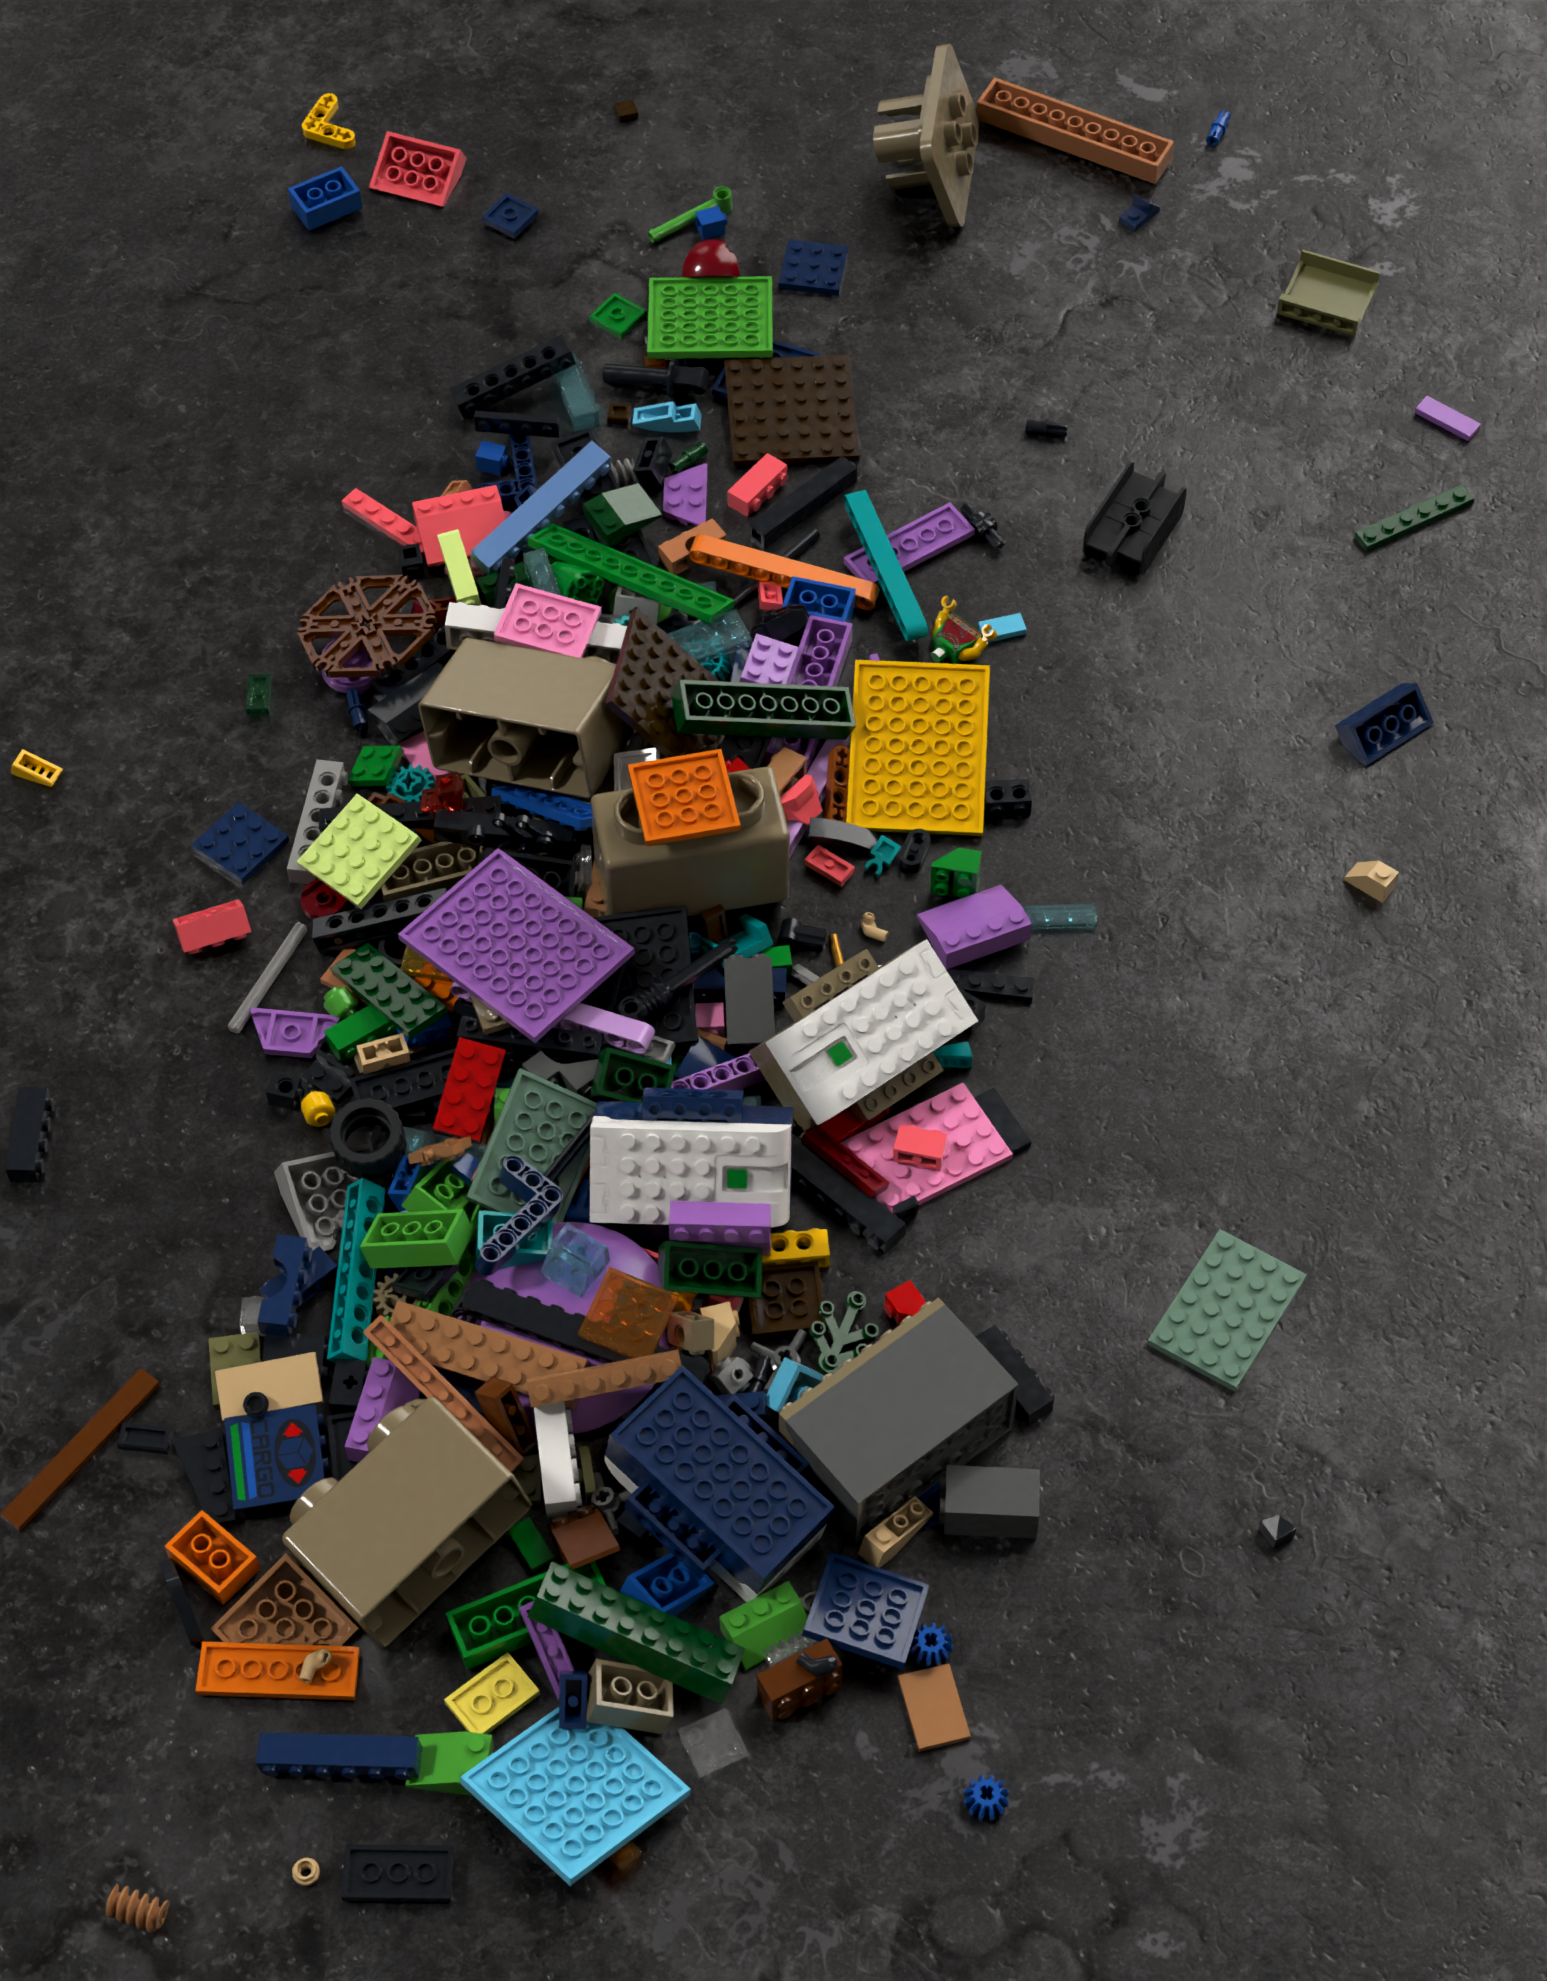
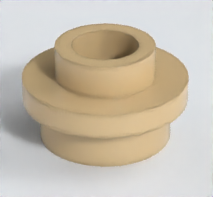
(300, 1866)

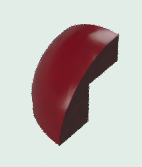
(710, 259)

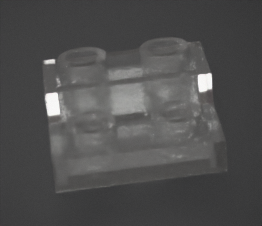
(712, 1743)

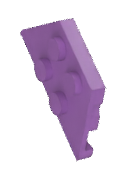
(686, 496)
(291, 1031)

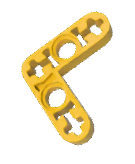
(315, 127)

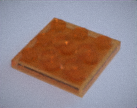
(628, 1314)

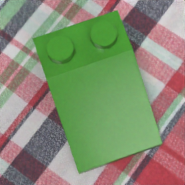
(448, 1758)

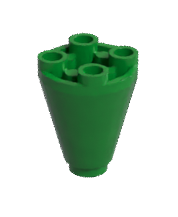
(577, 582)

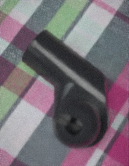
(818, 1666)

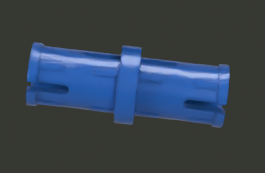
(1218, 127)

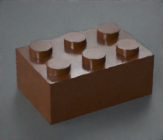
(791, 1686)

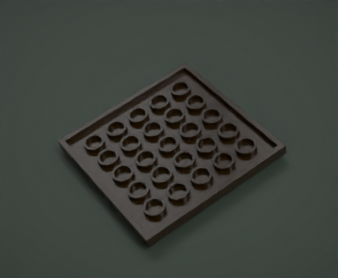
(791, 409)
(643, 684)

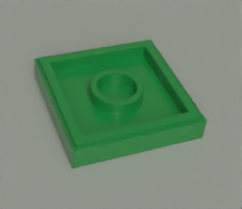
(617, 316)

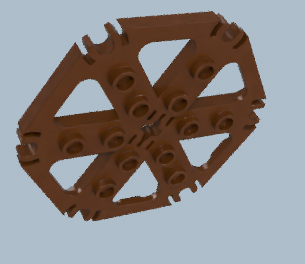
(379, 617)

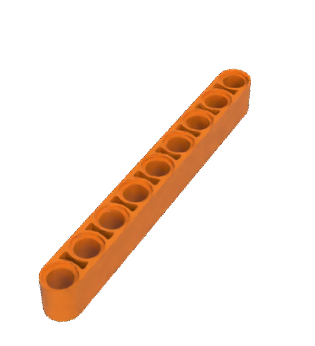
(774, 568)

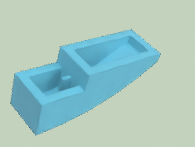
(668, 417)

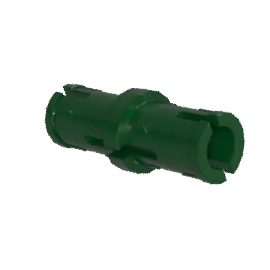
(688, 458)

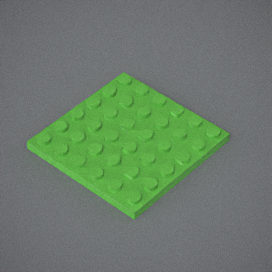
(710, 317)

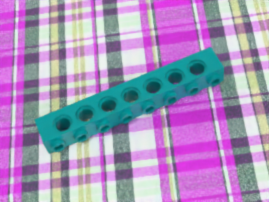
(354, 1277)

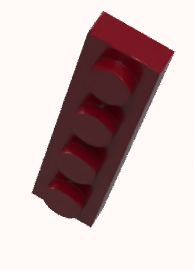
(845, 1161)

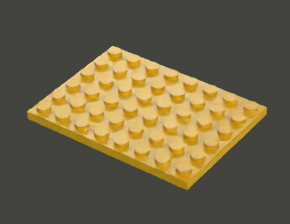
(918, 747)

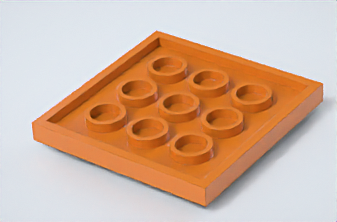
(683, 797)

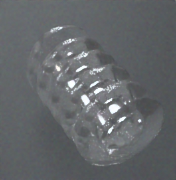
(788, 1649)

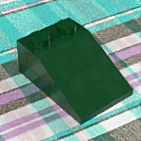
(620, 513)

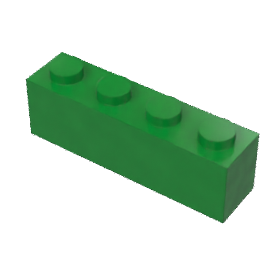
(355, 1030)

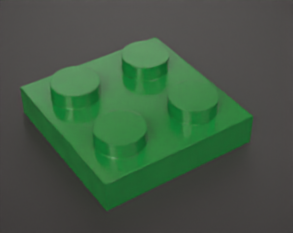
(375, 765)

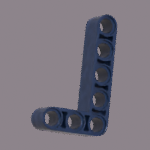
(523, 470)
(536, 1192)

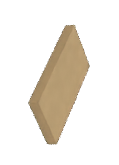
(283, 1381)

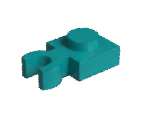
(883, 854)

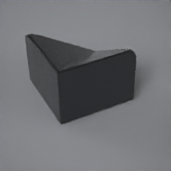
(1277, 1530)

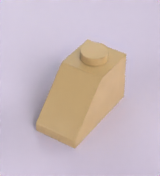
(1373, 878)

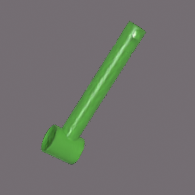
(722, 198)

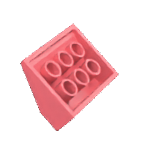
(417, 169)
(471, 512)

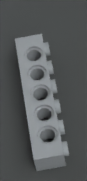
(323, 792)

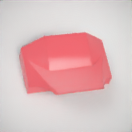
(802, 801)

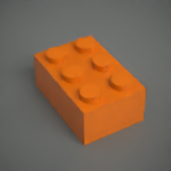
(212, 1557)

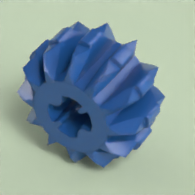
(931, 1654)
(986, 1807)

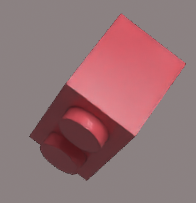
(920, 1147)

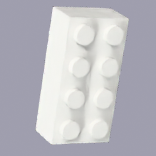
(555, 1456)

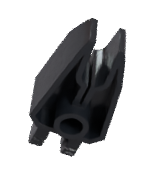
(781, 622)

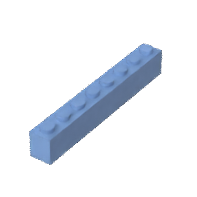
(542, 507)

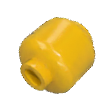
(316, 1108)

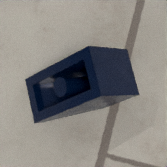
(572, 1699)

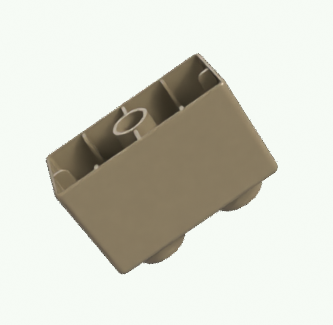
(547, 711)
(701, 872)
(404, 1518)

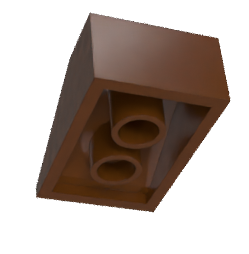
(582, 1537)

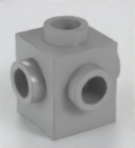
(731, 1375)

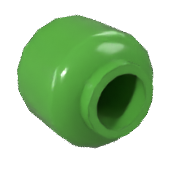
(340, 1002)

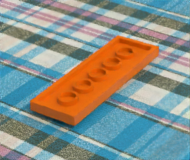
(275, 1671)

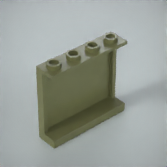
(1329, 293)

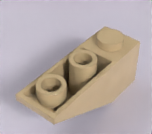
(894, 1532)

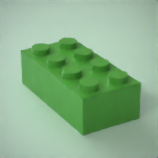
(417, 1239)

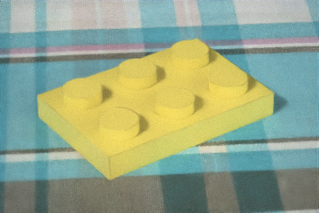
(492, 1696)

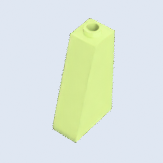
(458, 568)

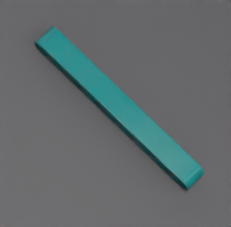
(886, 565)

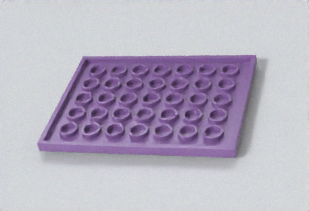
(516, 944)

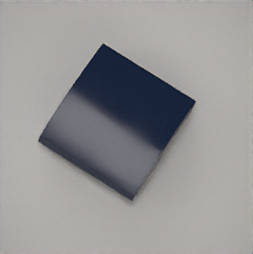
(701, 1057)

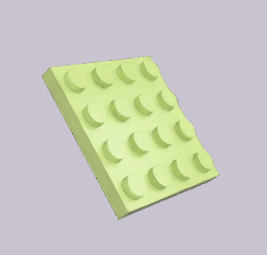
(359, 851)

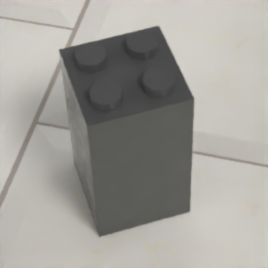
(748, 1001)
(990, 1501)

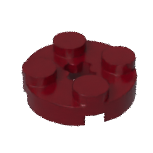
(311, 904)

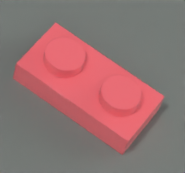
(769, 596)
(829, 865)

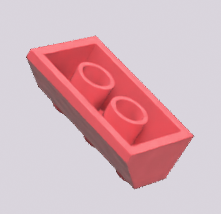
(212, 926)

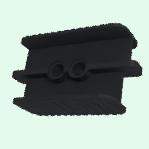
(1134, 518)

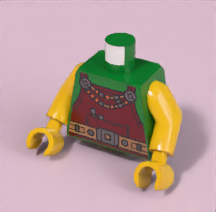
(956, 638)

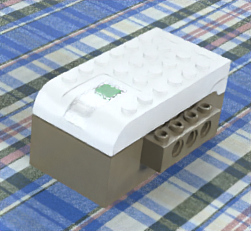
(863, 1036)

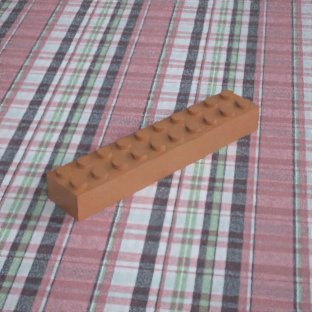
(1075, 130)

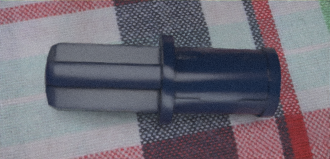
(356, 710)

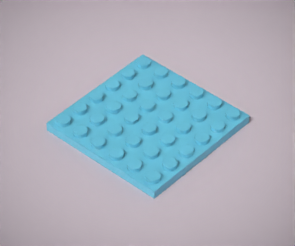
(574, 1791)

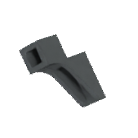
(574, 1076)

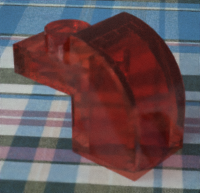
(446, 794)

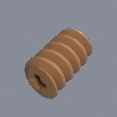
(136, 1910)

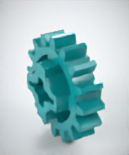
(410, 783)

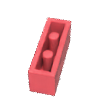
(757, 485)

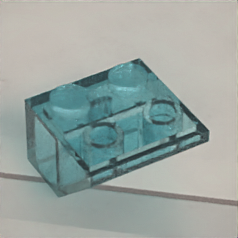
(575, 1260)

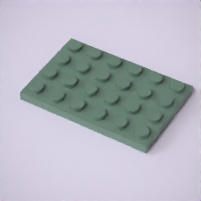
(536, 1127)
(1227, 1310)

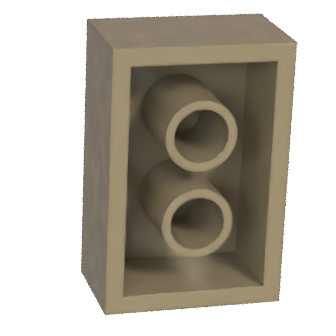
(628, 1697)

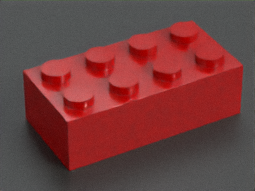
(469, 1090)

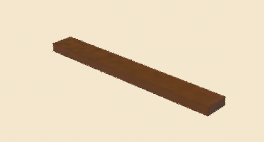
(79, 1450)

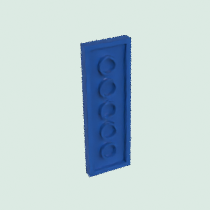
(548, 804)

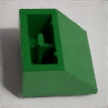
(956, 873)

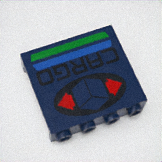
(274, 1456)

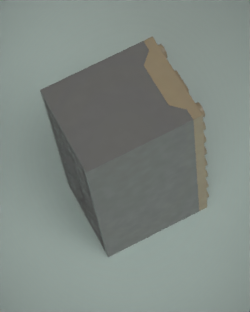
(899, 1417)

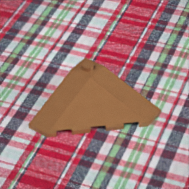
(286, 1609)

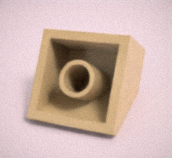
(725, 1331)

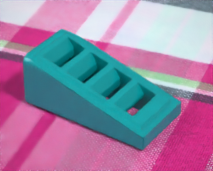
(954, 1055)

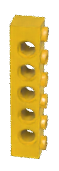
(790, 1241)

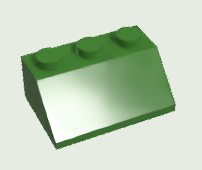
(438, 1191)
(764, 1623)

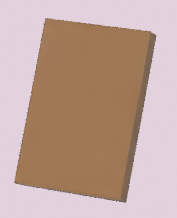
(934, 1707)

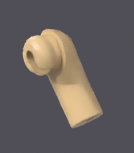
(870, 928)
(314, 1662)

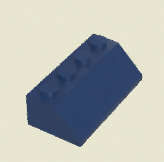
(1385, 723)

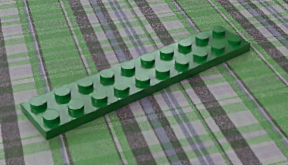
(631, 573)

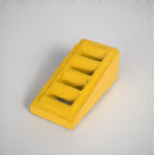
(32, 760)

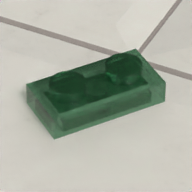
(259, 694)

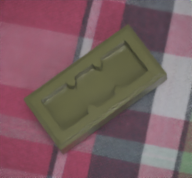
(586, 1473)

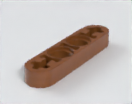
(834, 786)

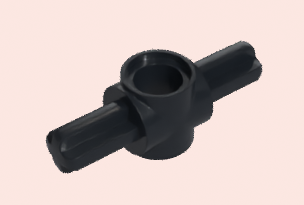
(984, 525)

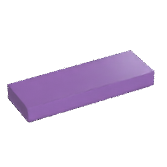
(1447, 418)

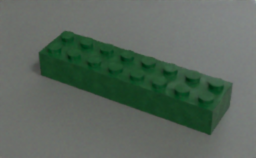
(762, 709)
(636, 1633)

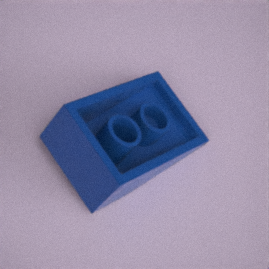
(666, 1585)

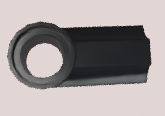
(795, 934)

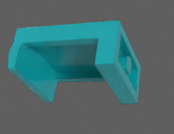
(749, 941)

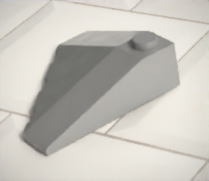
(316, 1195)

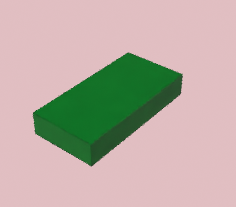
(530, 1545)

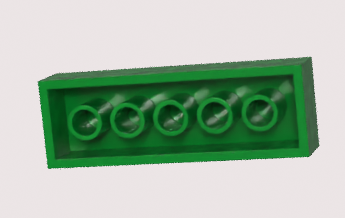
(494, 1623)

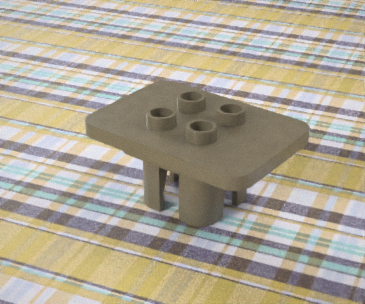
(941, 138)

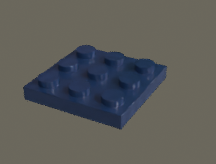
(813, 267)
(240, 842)

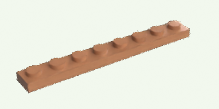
(433, 1384)

